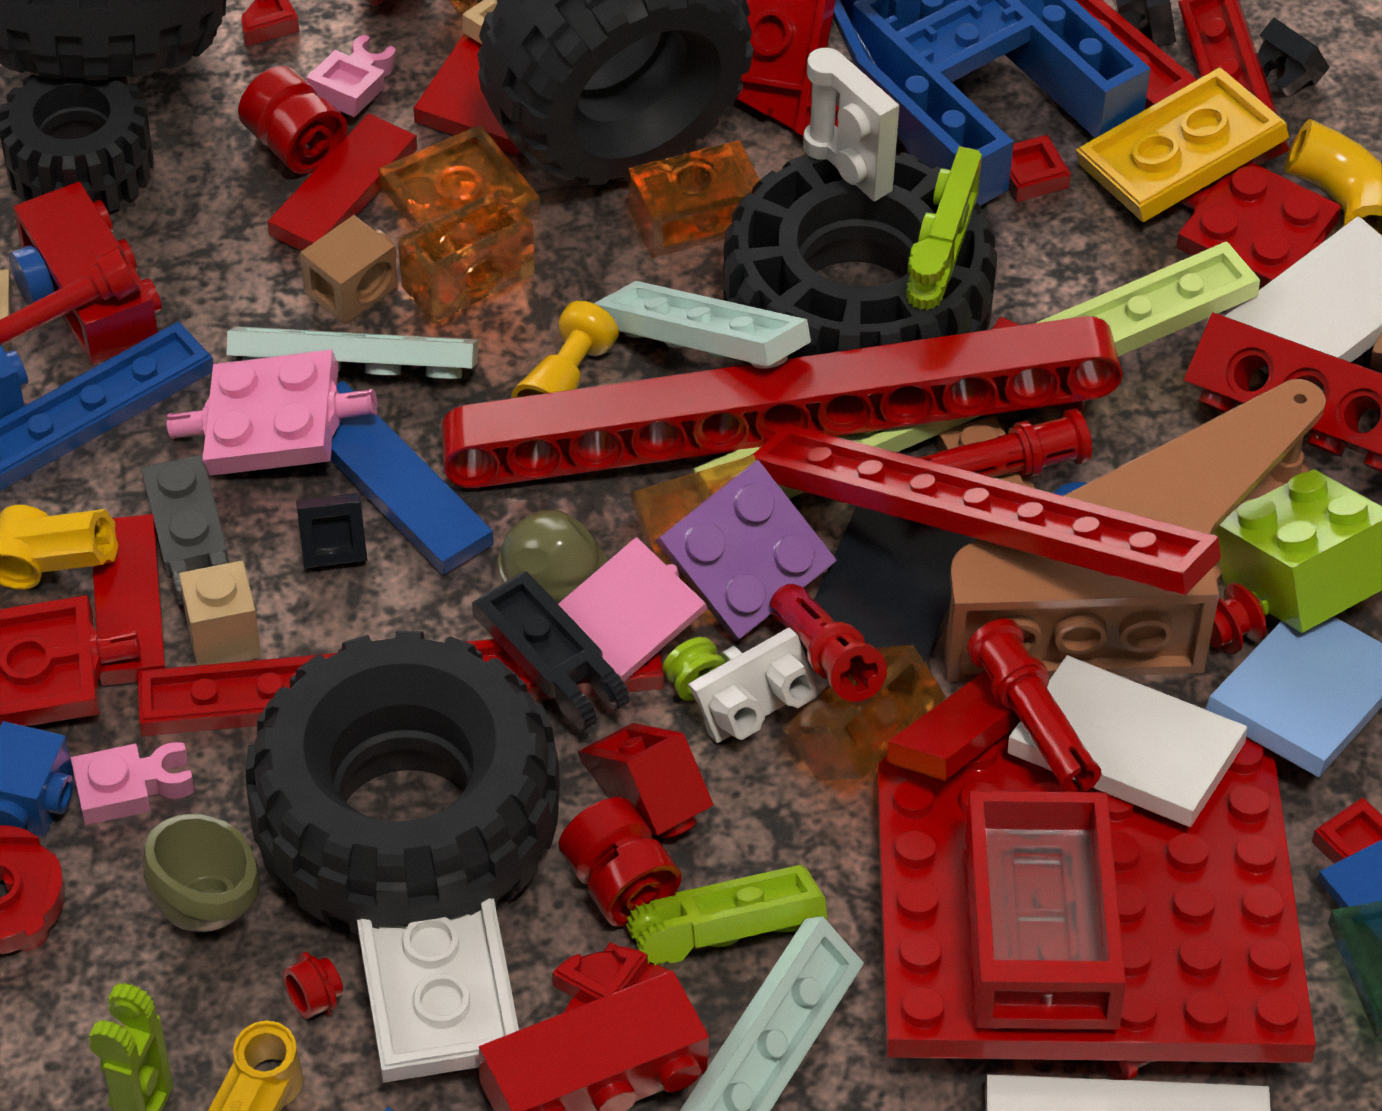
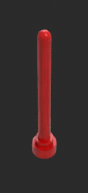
(107, 278)

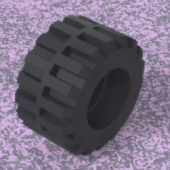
(75, 133)

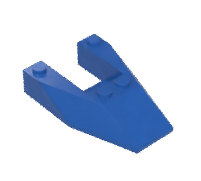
(926, 44)

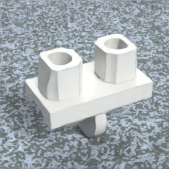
(754, 685)

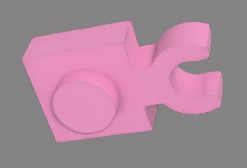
(353, 79)
(118, 781)

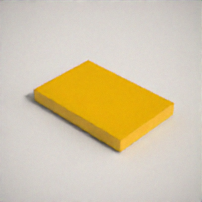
(1182, 144)

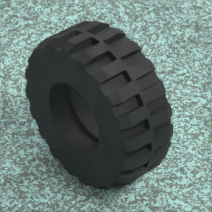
(816, 219)

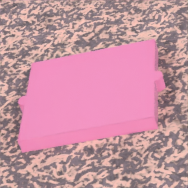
(633, 607)

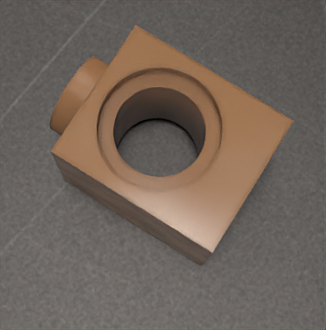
(349, 269)

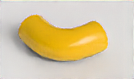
(1340, 170)

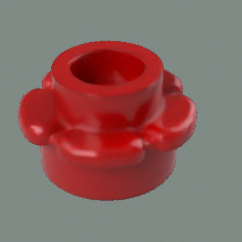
(313, 985)

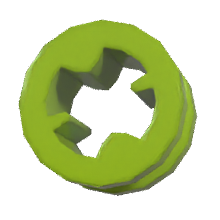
(691, 662)

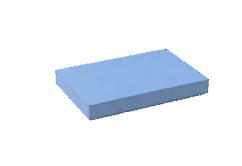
(1305, 691)

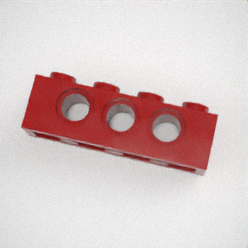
(1234, 351)

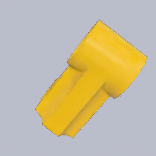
(44, 543)
(261, 1090)

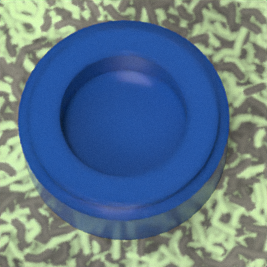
(30, 274)

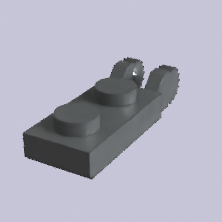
(184, 517)

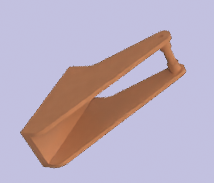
(1113, 619)

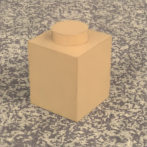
(220, 614)

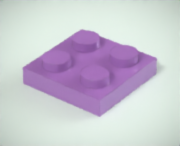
(744, 549)

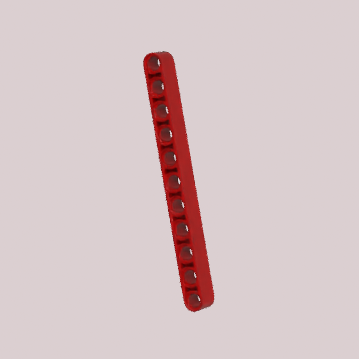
(750, 404)

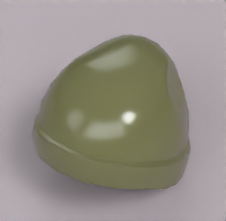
(552, 550)
(200, 872)

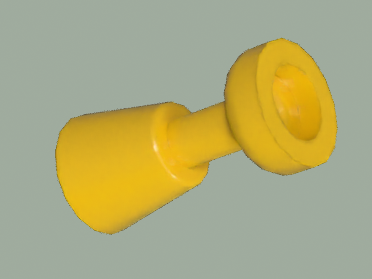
(587, 332)

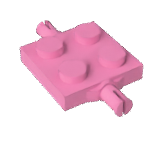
(271, 412)

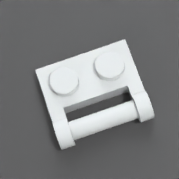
(867, 123)

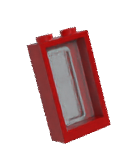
(1044, 911)

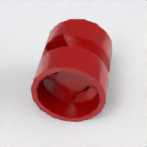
(291, 119)
(618, 859)

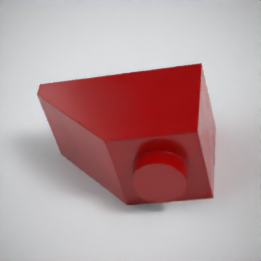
(653, 772)

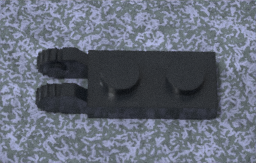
(549, 647)

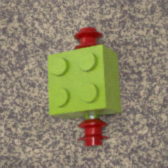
(1296, 556)

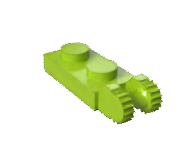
(943, 233)
(725, 913)
(133, 1054)

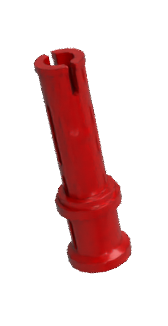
(1024, 448)
(833, 647)
(1022, 685)

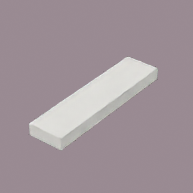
(1084, 1094)

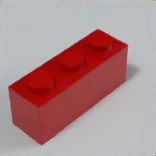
(69, 237)
(599, 1053)

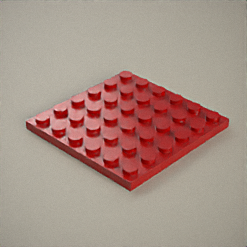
(1200, 916)

